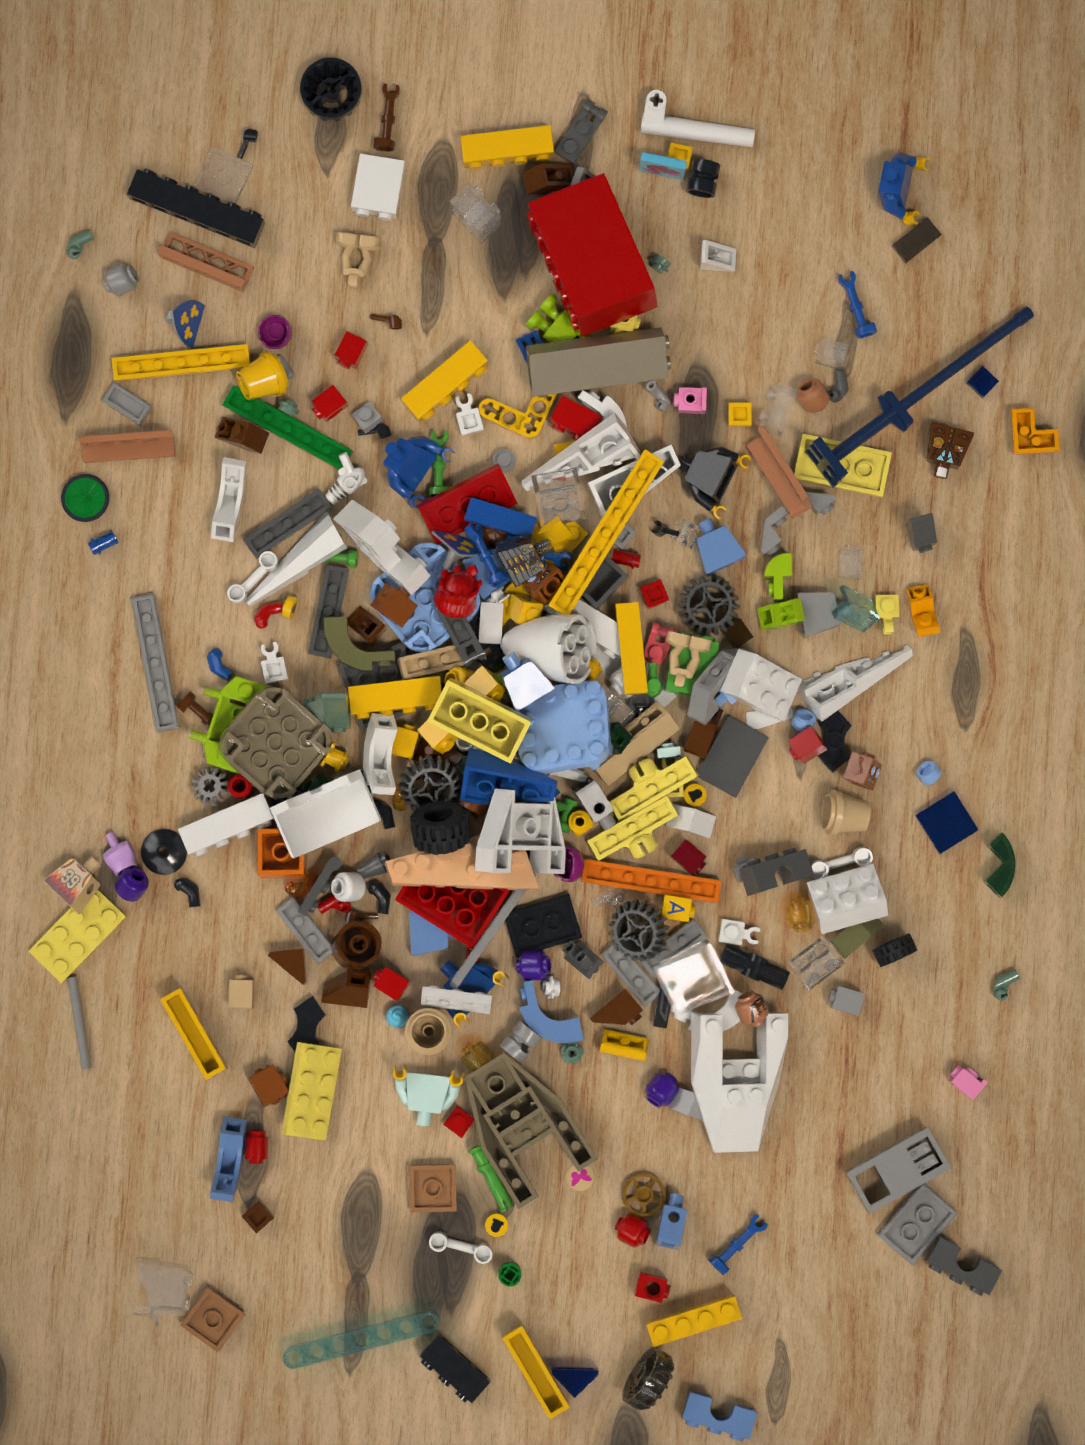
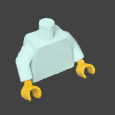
(426, 1092)

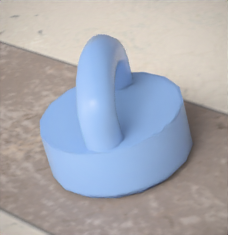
(803, 719)
(928, 772)

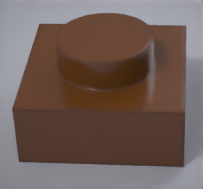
(257, 1216)

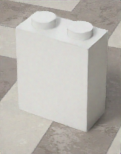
(378, 187)

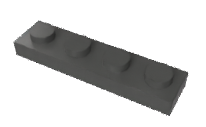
(287, 523)
(328, 606)

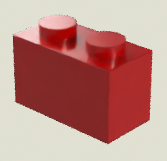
(573, 418)
(390, 983)

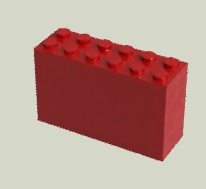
(591, 255)

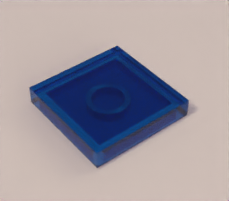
(946, 822)

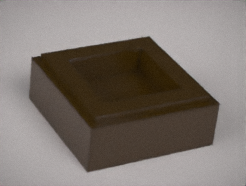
(737, 634)

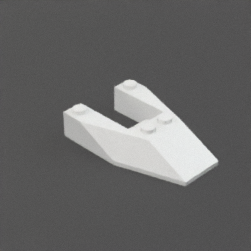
(736, 1093)

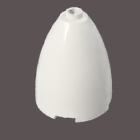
(555, 645)

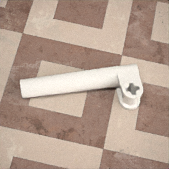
(656, 123)

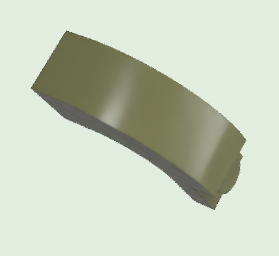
(338, 639)

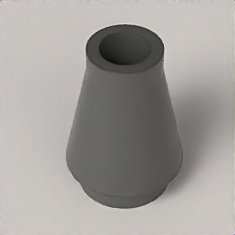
(374, 866)

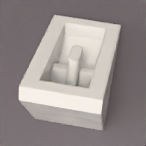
(717, 257)
(692, 821)

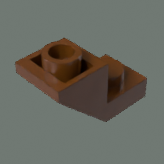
(702, 736)

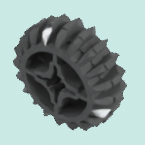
(728, 600)
(448, 778)
(633, 912)

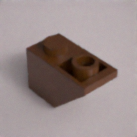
(242, 434)
(348, 989)

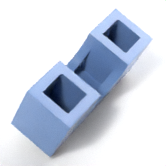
(737, 1423)

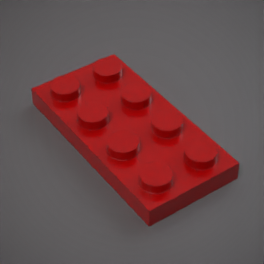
(448, 509)

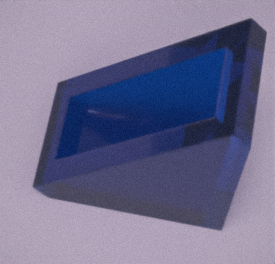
(575, 1378)

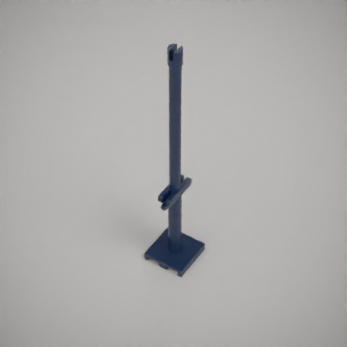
(896, 411)

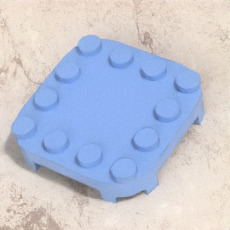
(424, 628)
(567, 729)

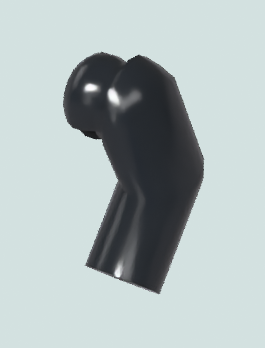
(189, 888)
(382, 895)

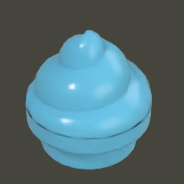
(397, 1016)

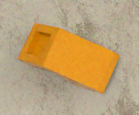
(922, 610)

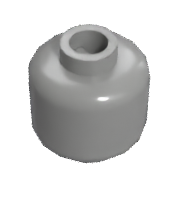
(120, 279)

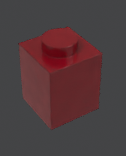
(689, 857)

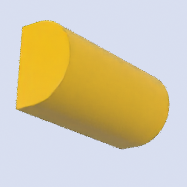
(624, 1045)

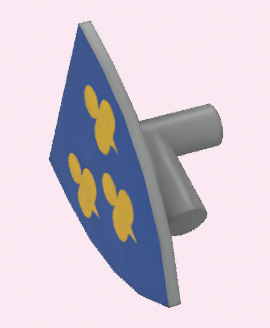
(186, 320)
(458, 547)

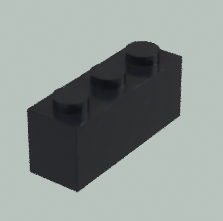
(454, 1369)

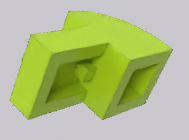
(777, 570)
(781, 614)

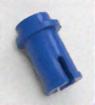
(102, 543)

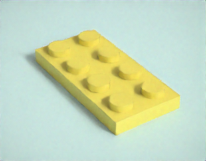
(865, 468)
(77, 936)
(311, 1091)

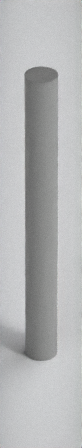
(79, 1022)

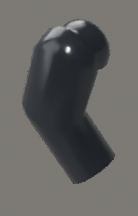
(386, 814)

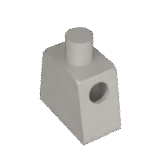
(818, 612)
(590, 794)

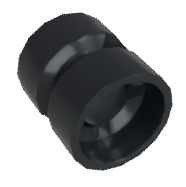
(704, 174)

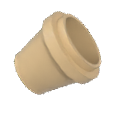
(844, 813)
(416, 1034)

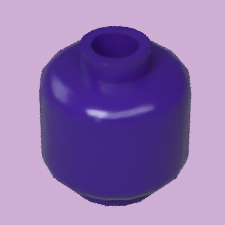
(132, 884)
(533, 965)
(661, 1089)

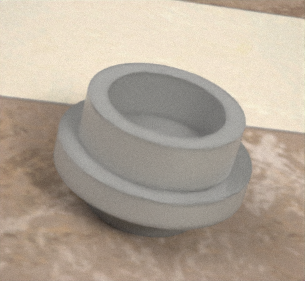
(505, 459)

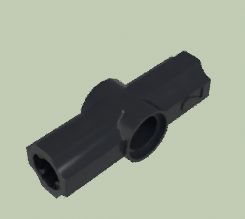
(754, 967)

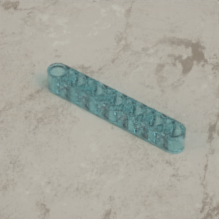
(352, 1346)

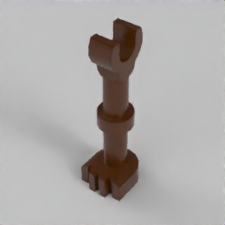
(385, 143)
(189, 702)

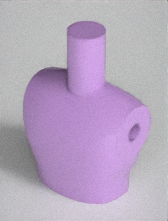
(120, 855)

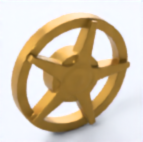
(644, 1194)

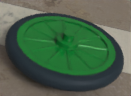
(85, 498)

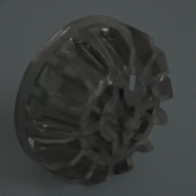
(648, 1379)

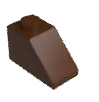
(548, 178)
(619, 1010)

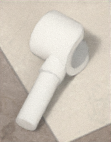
(497, 596)

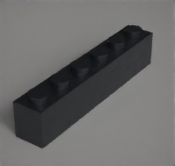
(196, 208)

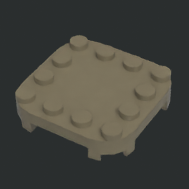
(274, 742)

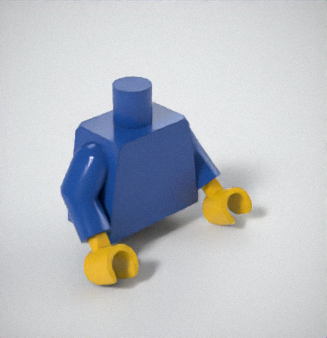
(896, 183)
(479, 979)

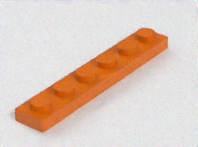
(651, 881)

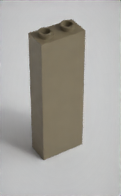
(598, 361)

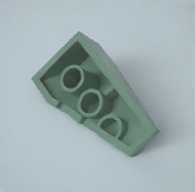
(332, 710)

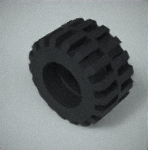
(440, 827)

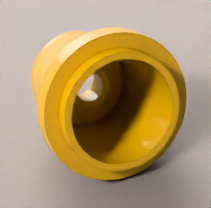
(263, 377)

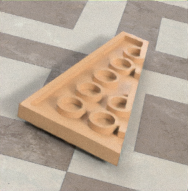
(459, 870)

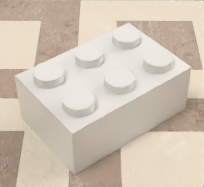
(761, 685)
(847, 898)

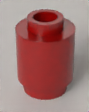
(233, 783)
(256, 1147)

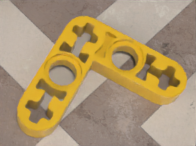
(521, 418)

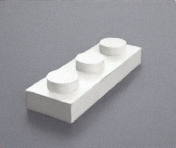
(456, 999)

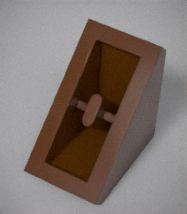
(366, 625)
(293, 962)

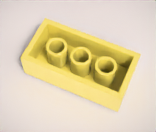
(480, 720)

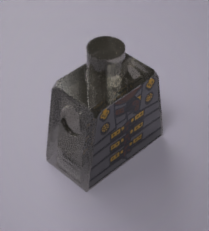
(523, 556)

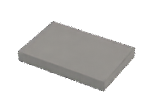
(917, 1223)

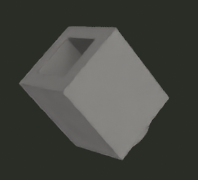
(846, 1000)

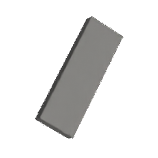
(305, 930)
(678, 940)
(632, 975)

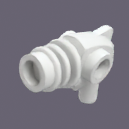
(348, 482)

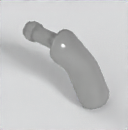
(289, 372)

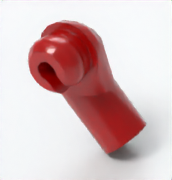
(265, 612)
(332, 902)

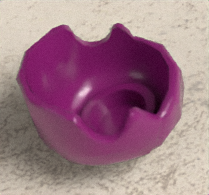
(275, 332)
(573, 865)

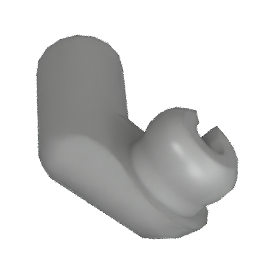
(659, 394)

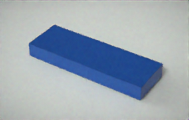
(499, 518)

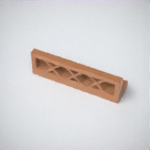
(201, 267)
(128, 446)
(779, 474)

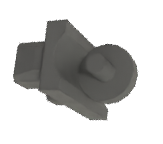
(582, 958)

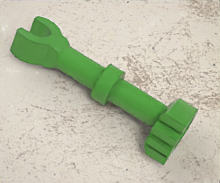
(438, 467)

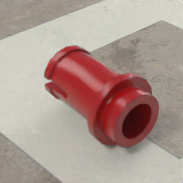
(626, 558)

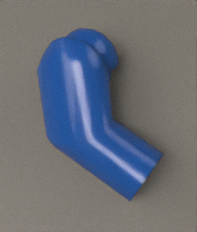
(215, 664)

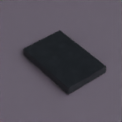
(543, 925)

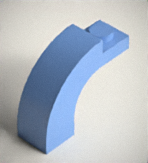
(552, 1030)
(229, 1159)

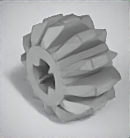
(202, 786)

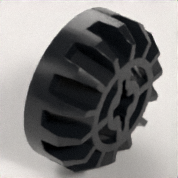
(325, 72)

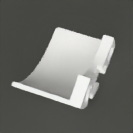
(325, 814)

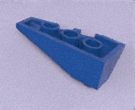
(487, 772)

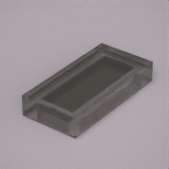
(916, 240)

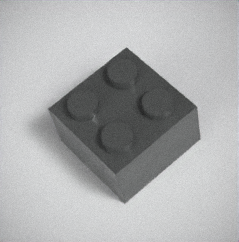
(604, 583)

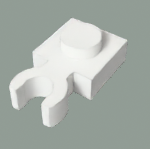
(469, 419)
(273, 668)
(733, 932)

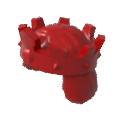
(457, 592)

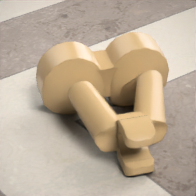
(363, 242)
(680, 642)

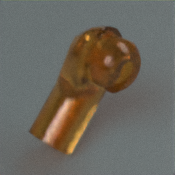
(301, 888)

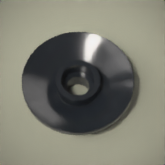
(175, 855)

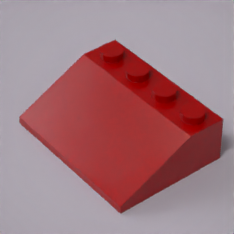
(457, 911)

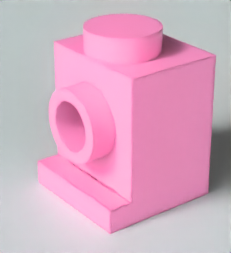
(695, 407)
(967, 1081)

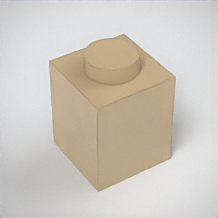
(241, 992)

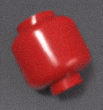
(632, 1230)

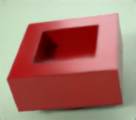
(654, 594)
(459, 1122)

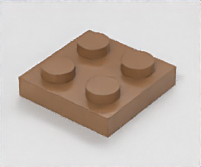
(433, 1188)
(213, 1319)

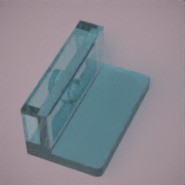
(856, 610)

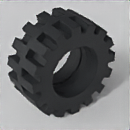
(894, 950)

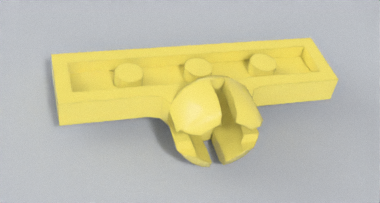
(652, 785)
(634, 830)

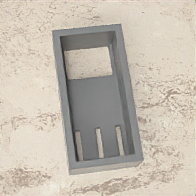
(898, 1169)

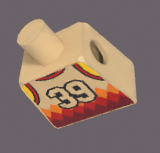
(75, 882)

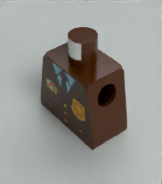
(947, 448)

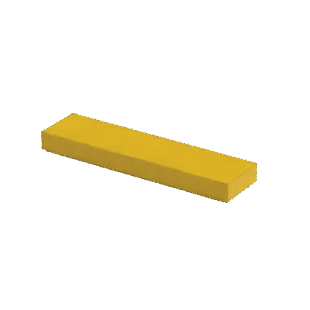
(631, 648)

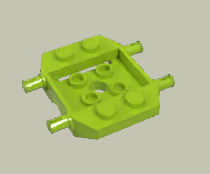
(224, 713)

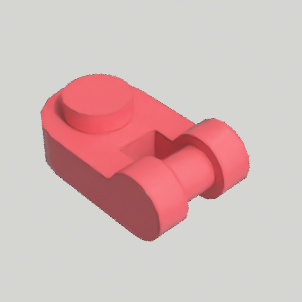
(655, 651)

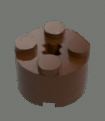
(356, 933)

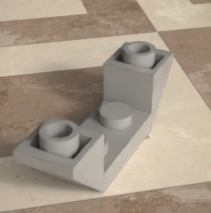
(771, 540)
(702, 704)

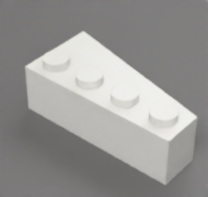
(607, 486)

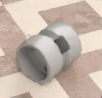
(520, 1042)

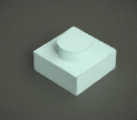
(668, 751)

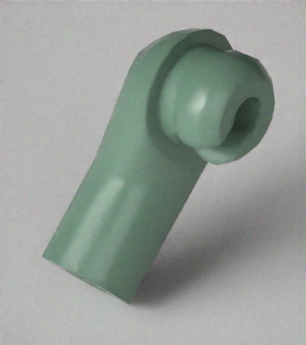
(76, 244)
(1002, 983)

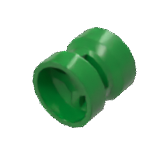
(510, 1274)

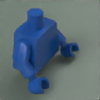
(409, 463)

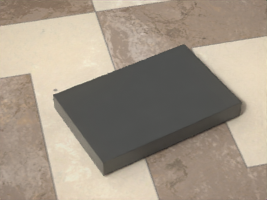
(732, 756)

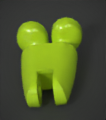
(561, 327)

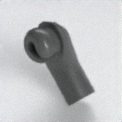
(841, 387)

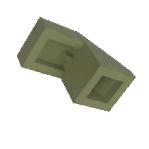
(854, 936)

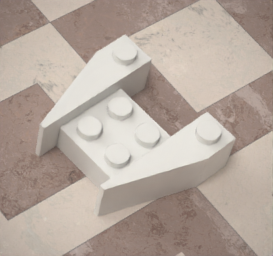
(378, 543)
(520, 827)

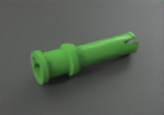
(491, 1177)

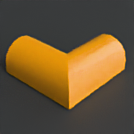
(1028, 439)

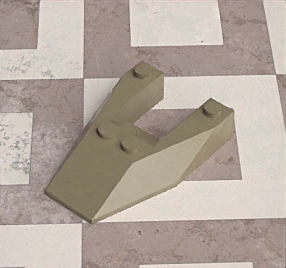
(515, 1113)

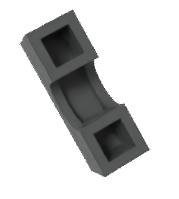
(761, 875)
(980, 1277)

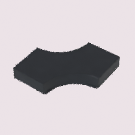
(834, 731)
(308, 1018)

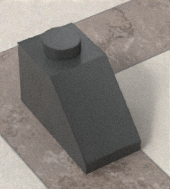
(922, 533)

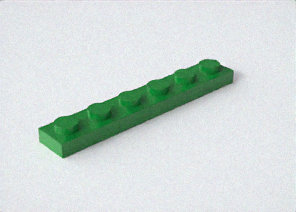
(286, 428)

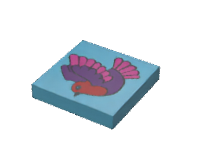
(662, 166)

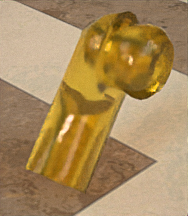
(398, 801)

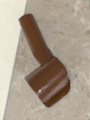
(394, 321)
(354, 916)

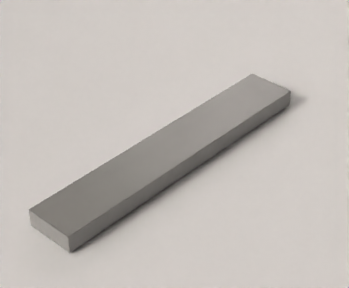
(155, 663)
(487, 937)

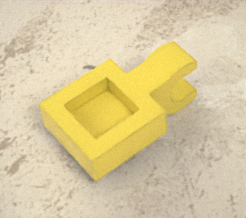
(887, 609)

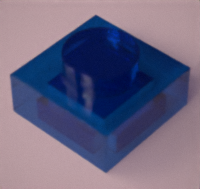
(982, 382)

